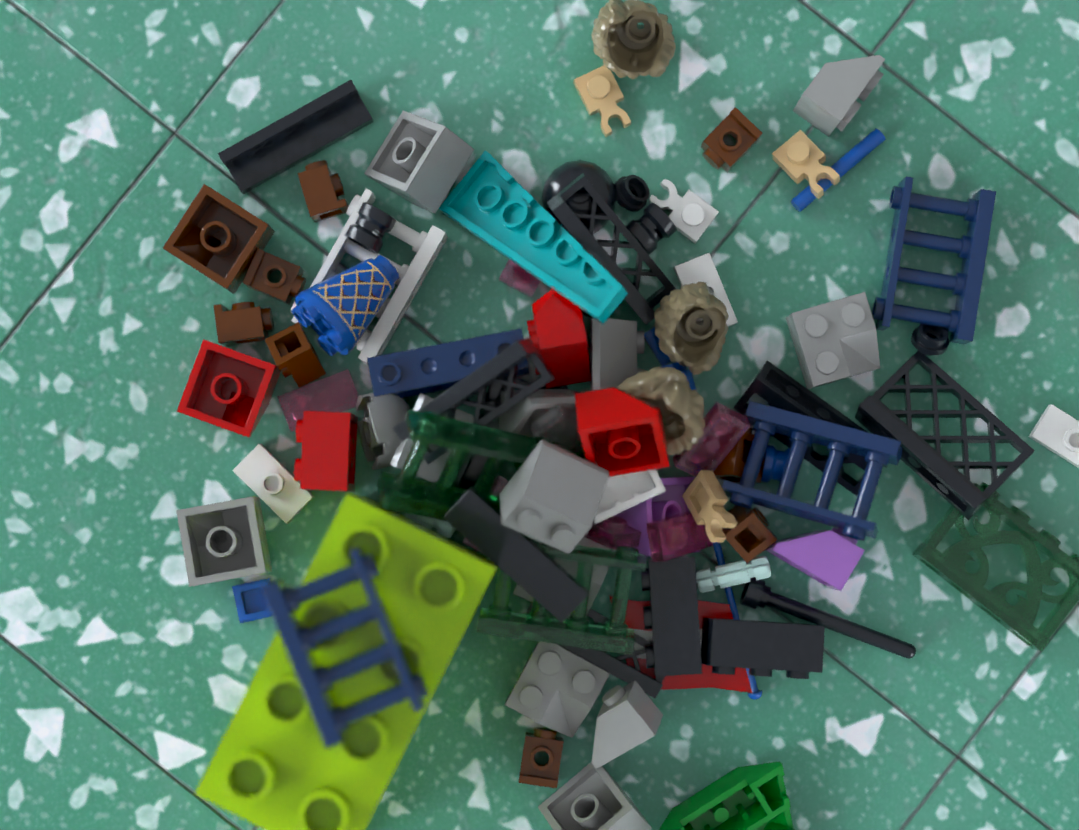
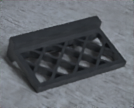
(928, 461)

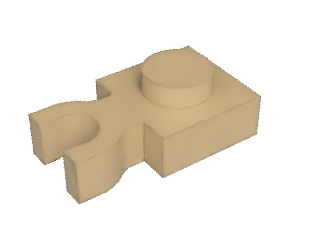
(600, 94)
(804, 160)
(706, 503)

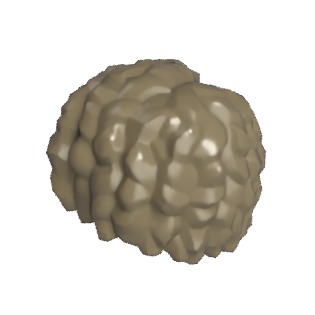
(632, 47)
(684, 338)
(679, 404)

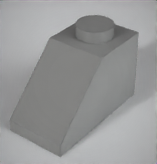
(623, 722)

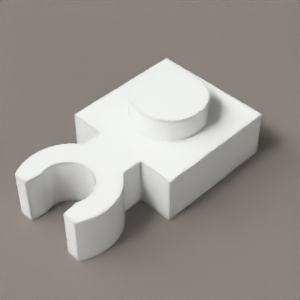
(689, 214)

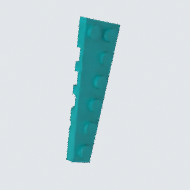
(517, 226)

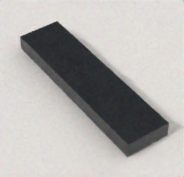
(516, 555)

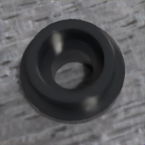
(631, 192)
(930, 339)

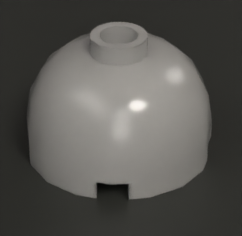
(376, 429)

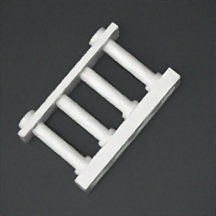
(410, 277)

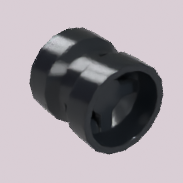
(651, 227)
(370, 228)

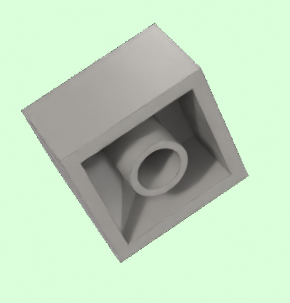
(835, 340)
(224, 540)
(556, 688)

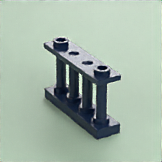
(971, 248)
(437, 366)
(839, 442)
(317, 680)

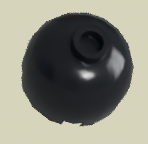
(581, 199)

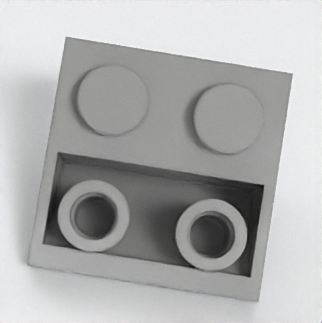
(833, 93)

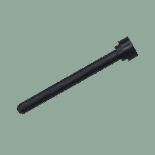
(757, 594)

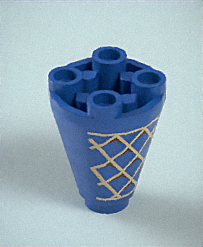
(346, 304)

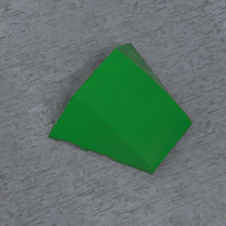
(740, 800)

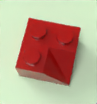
(560, 339)
(228, 388)
(620, 432)
(327, 451)

